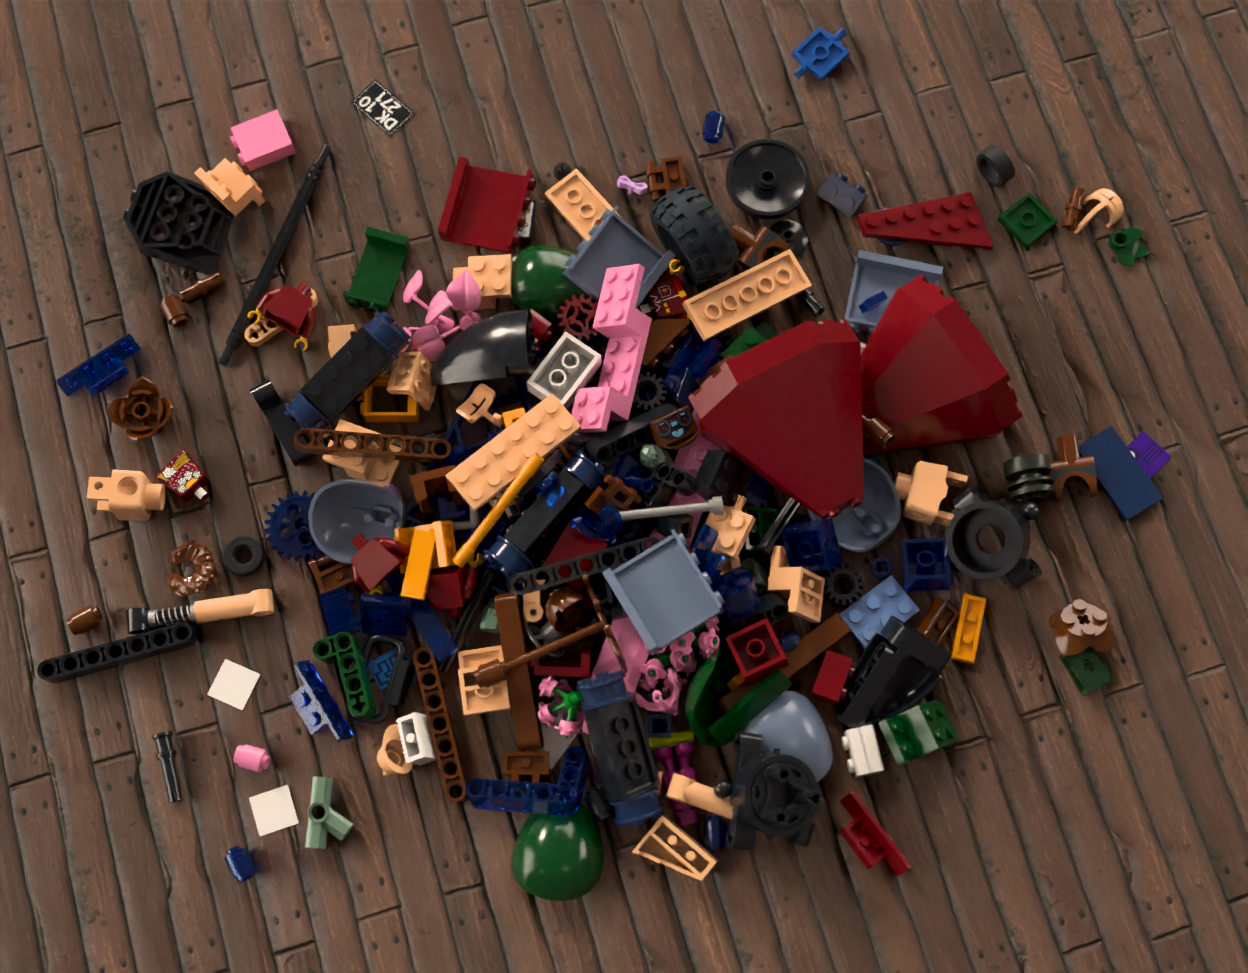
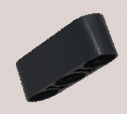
(771, 607)

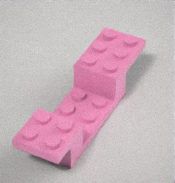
(627, 337)

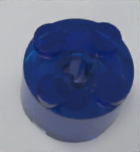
(738, 593)

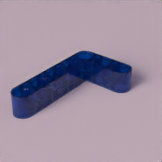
(535, 792)

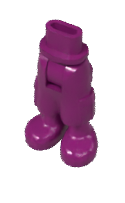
(685, 812)

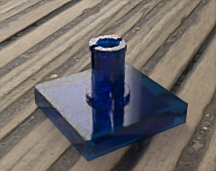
(633, 475)
(384, 614)

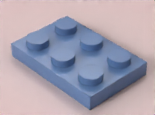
(874, 609)

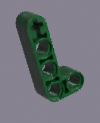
(349, 677)

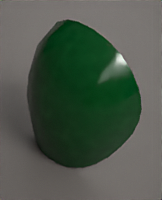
(540, 280)
(706, 690)
(558, 855)

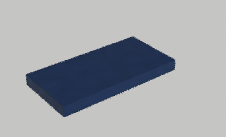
(1120, 474)

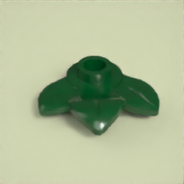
(1130, 247)

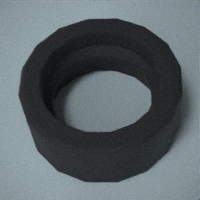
(995, 166)

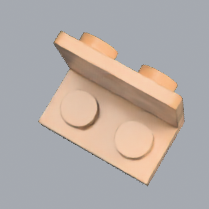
(413, 377)

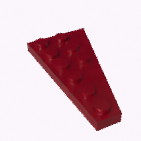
(934, 222)

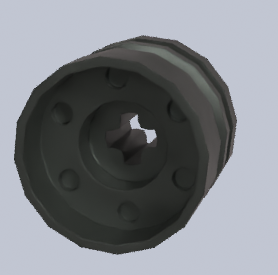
(1029, 478)

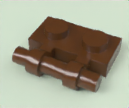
(672, 173)
(603, 497)
(526, 764)

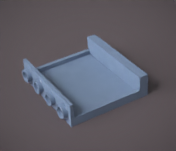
(615, 245)
(881, 273)
(665, 592)

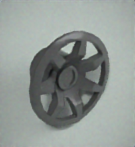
(547, 634)

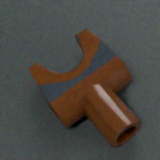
(757, 247)
(1072, 467)

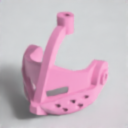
(667, 706)

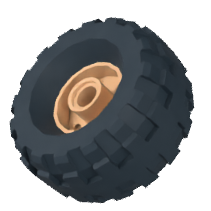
(695, 234)

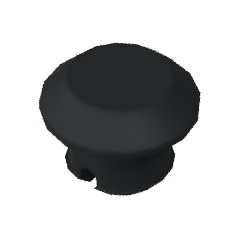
(562, 170)

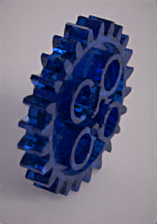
(292, 543)

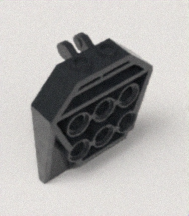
(146, 221)

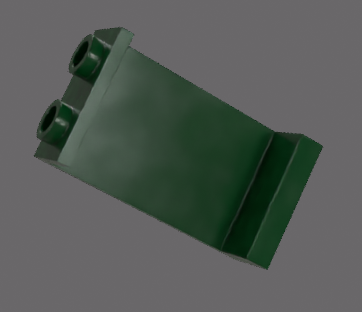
(378, 270)

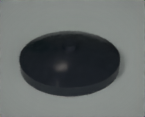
(767, 179)

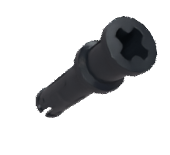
(166, 755)

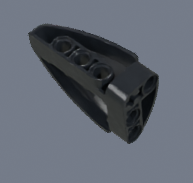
(489, 350)
(892, 675)

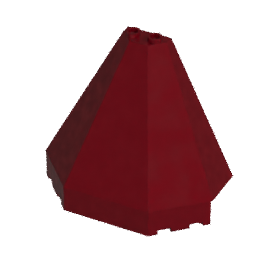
(932, 374)
(793, 414)

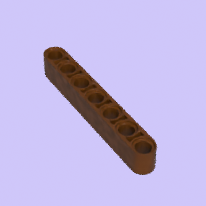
(361, 449)
(807, 650)
(520, 679)
(435, 715)

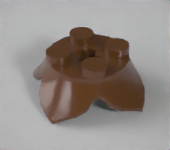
(141, 396)
(1080, 627)

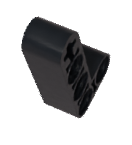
(284, 428)
(666, 481)

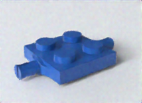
(820, 53)

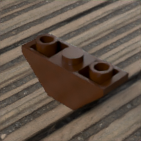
(662, 340)

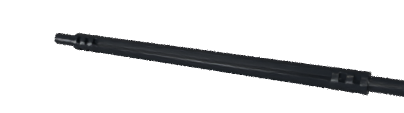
(275, 254)

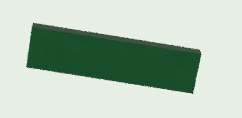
(750, 706)

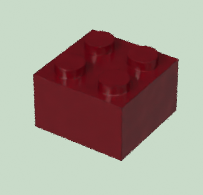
(757, 651)

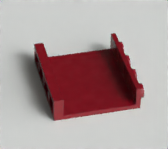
(486, 207)

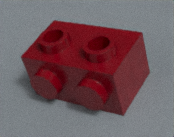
(832, 678)

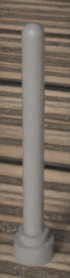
(713, 505)

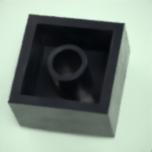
(722, 476)

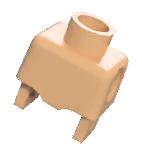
(925, 490)
(127, 495)

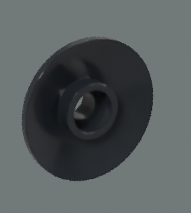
(798, 239)

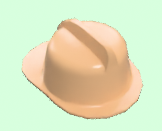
(391, 754)

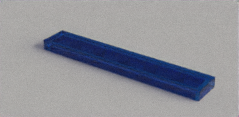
(425, 620)

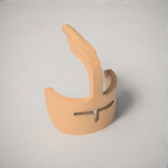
(1114, 206)
(479, 394)

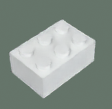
(564, 370)

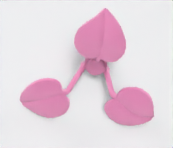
(463, 294)
(437, 306)

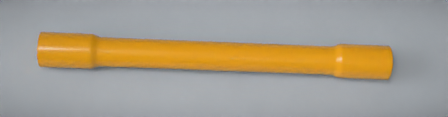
(526, 472)

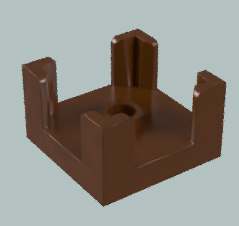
(431, 484)

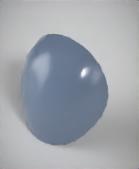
(352, 508)
(875, 518)
(795, 729)

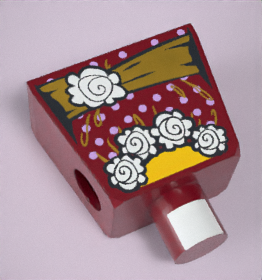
(184, 477)

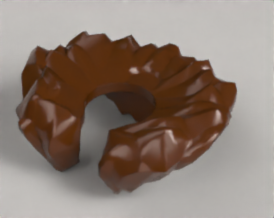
(203, 573)

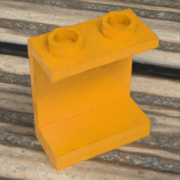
(444, 538)

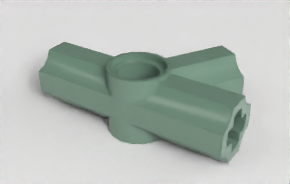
(331, 822)

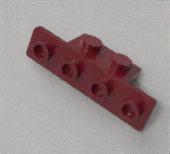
(869, 838)

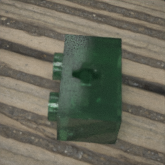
(1087, 679)

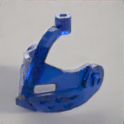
(607, 526)

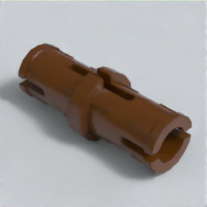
(1074, 208)
(202, 287)

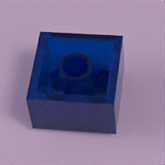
(811, 544)
(925, 564)

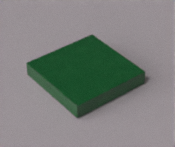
(1027, 220)

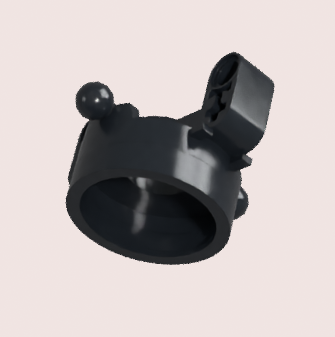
(971, 514)

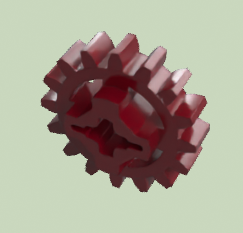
(583, 327)

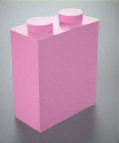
(262, 140)

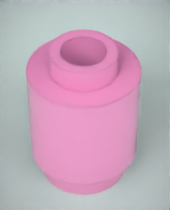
(251, 758)

